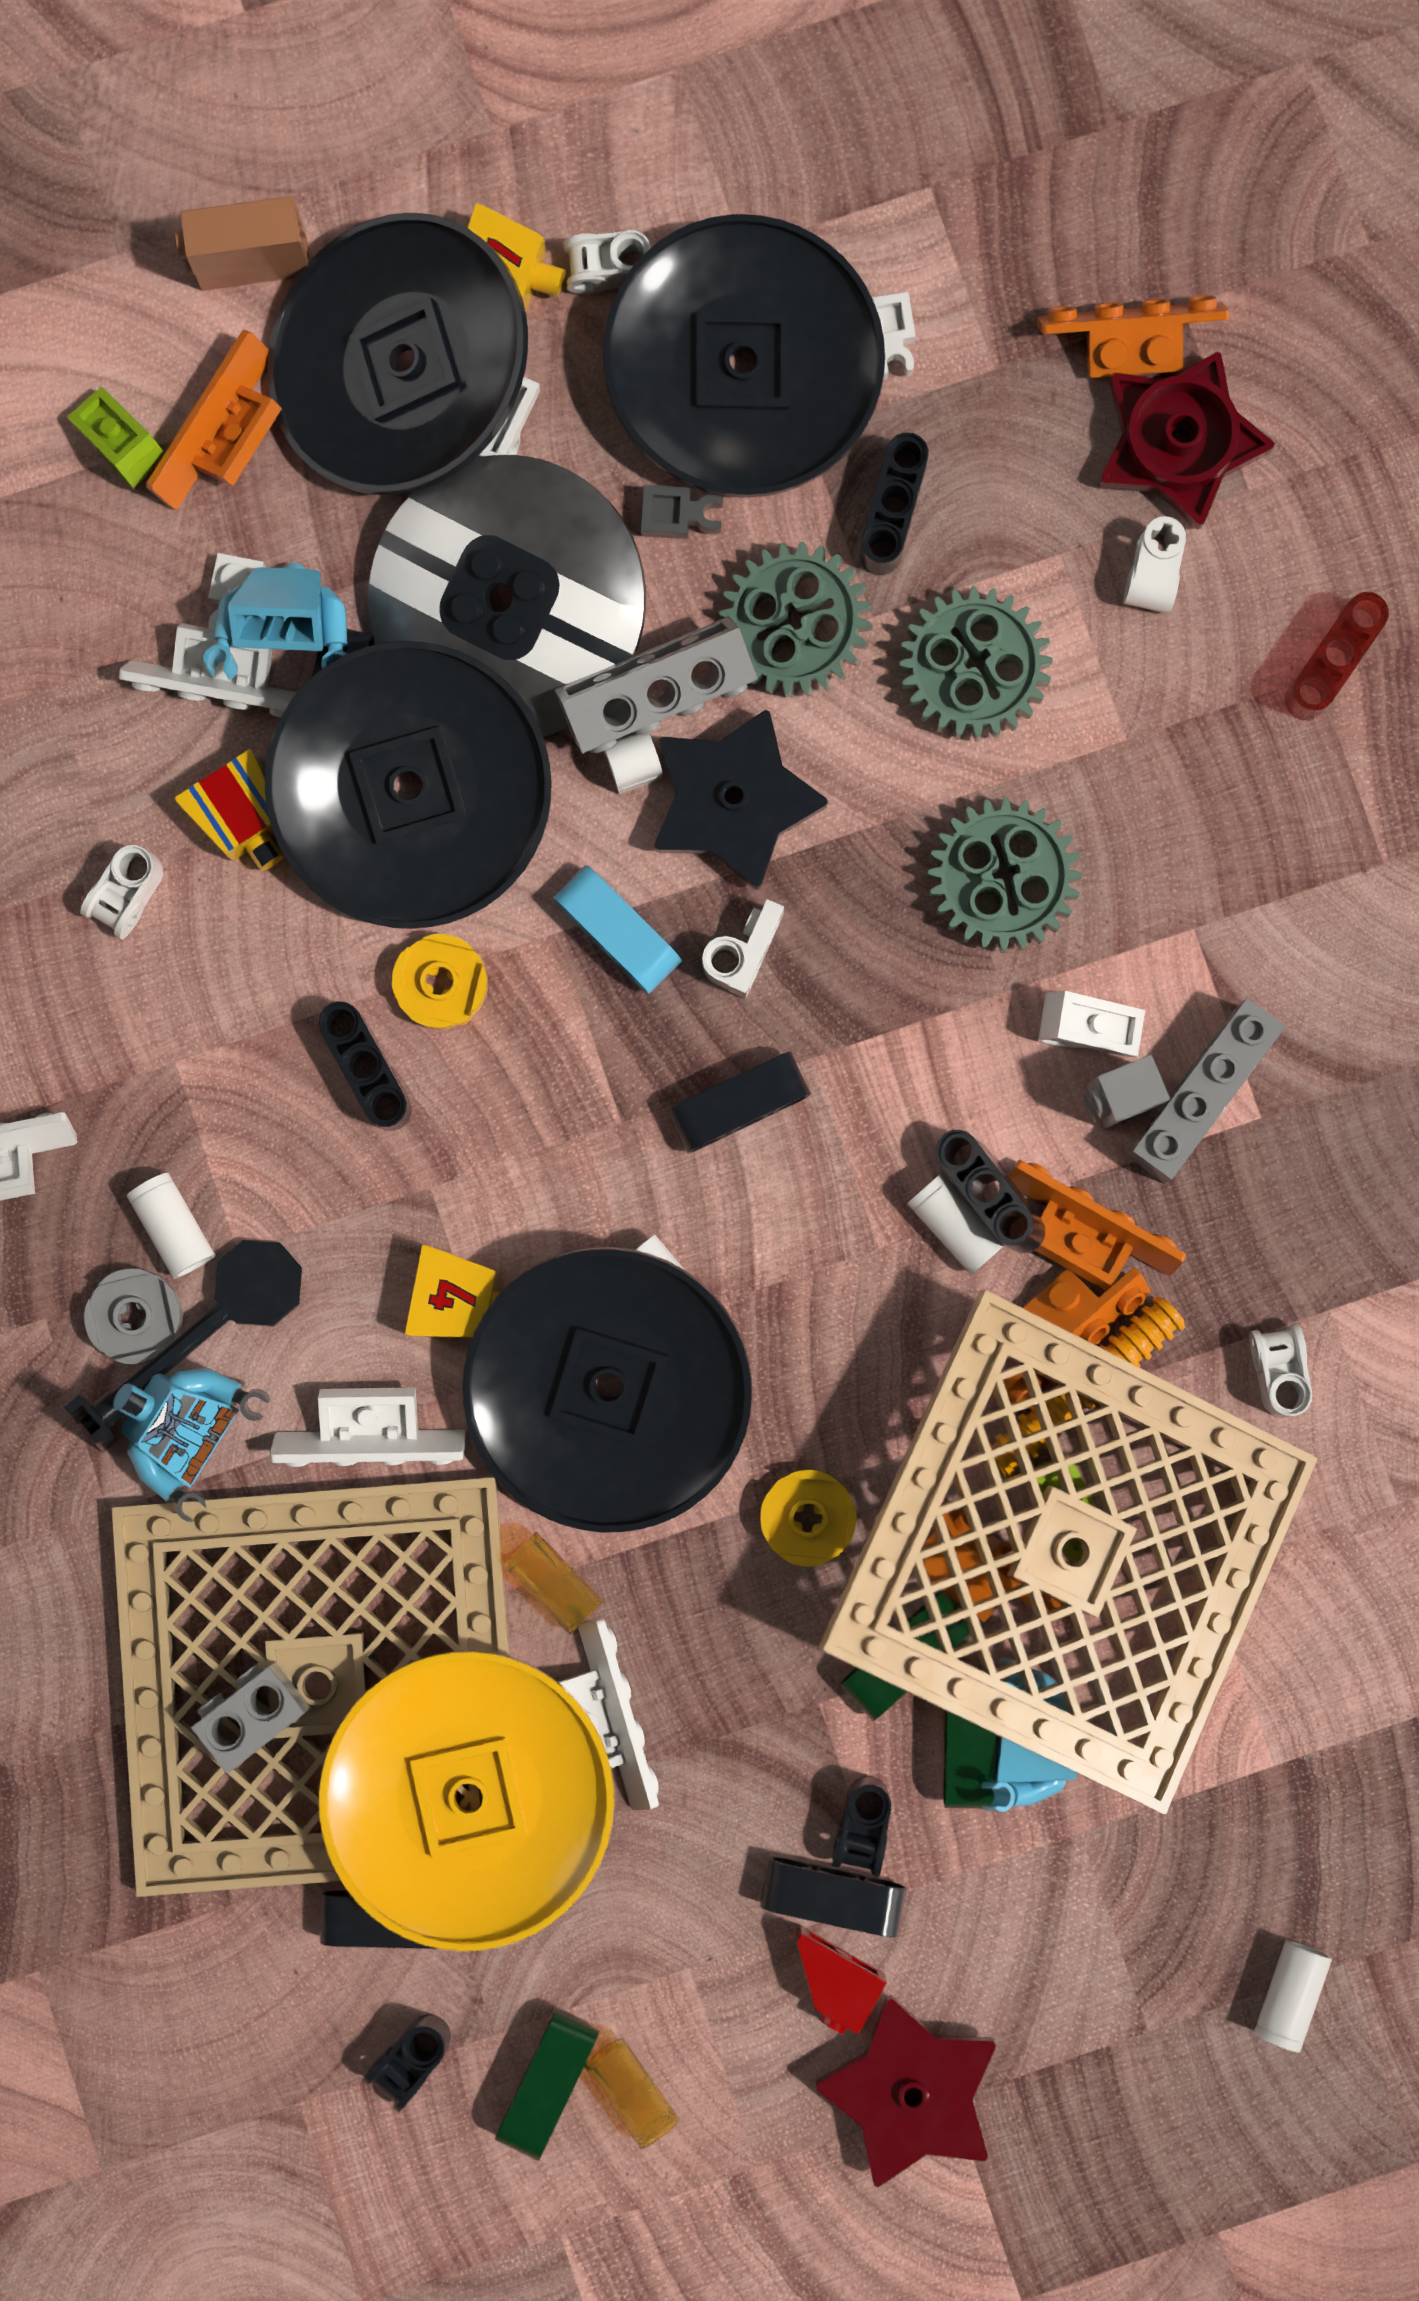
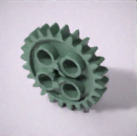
(779, 581)
(1012, 643)
(1045, 866)

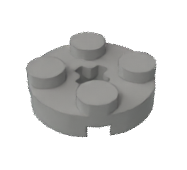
(111, 1301)

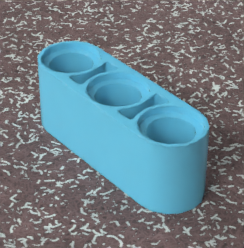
(617, 929)

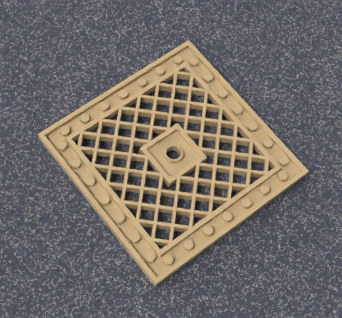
(142, 1538)
(1226, 1598)

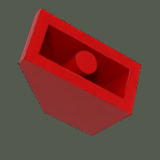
(839, 1982)

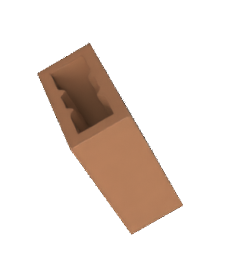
(243, 243)

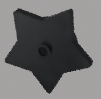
(735, 833)

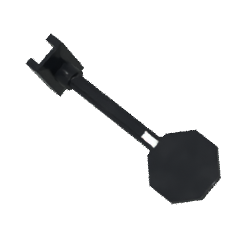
(253, 1286)

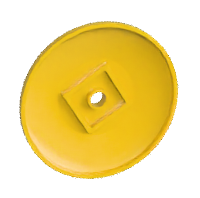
(451, 1871)

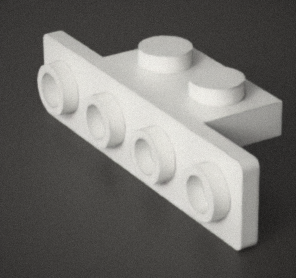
(195, 681)
(23, 1139)
(368, 1428)
(606, 1699)

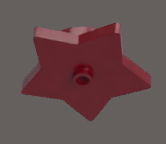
(1189, 406)
(904, 2057)

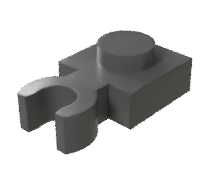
(670, 512)

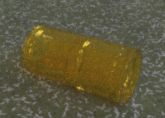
(553, 1583)
(631, 2093)

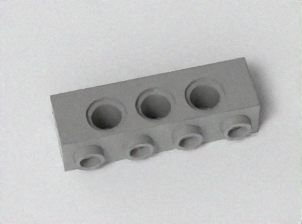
(630, 679)
(1205, 1091)

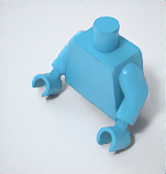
(278, 611)
(1027, 1774)

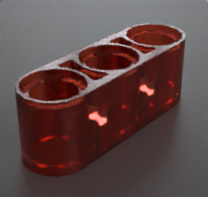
(1348, 637)

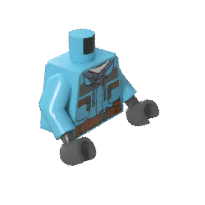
(178, 1426)

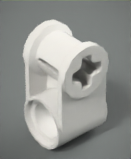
(603, 259)
(1154, 572)
(122, 893)
(1281, 1367)

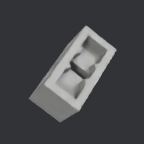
(1126, 1092)
(255, 1723)

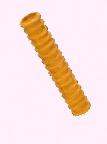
(1131, 1345)

